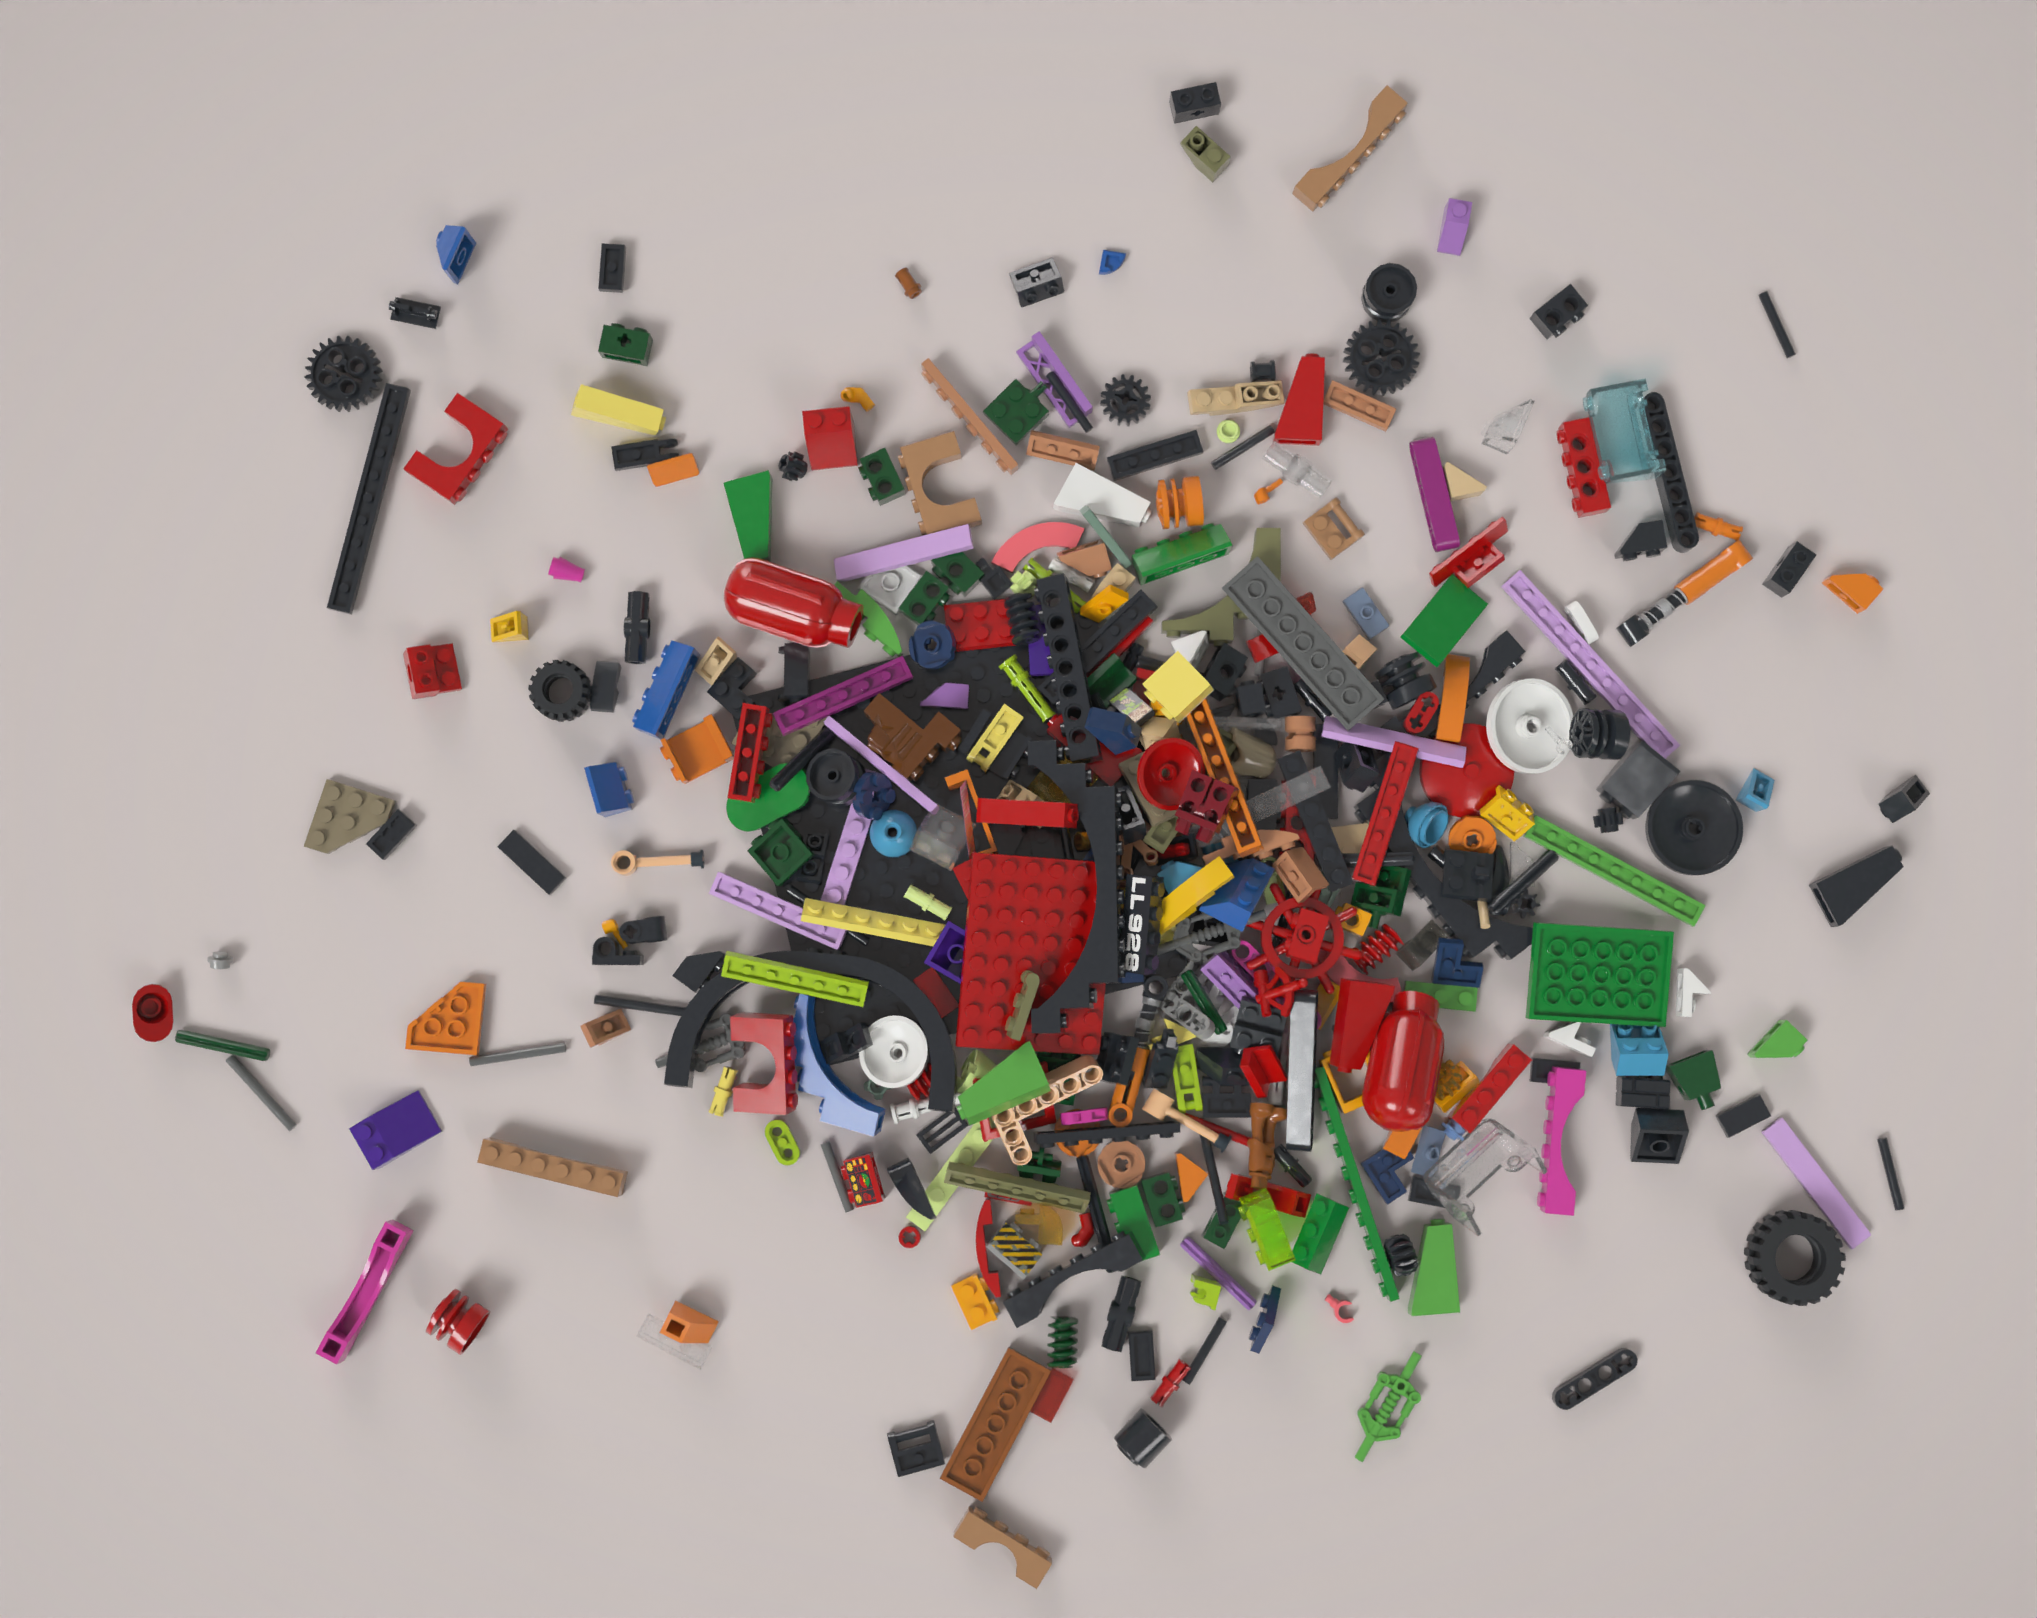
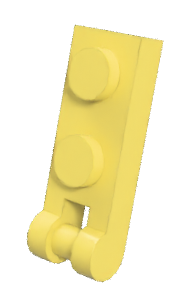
(995, 737)

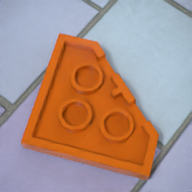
(451, 1022)

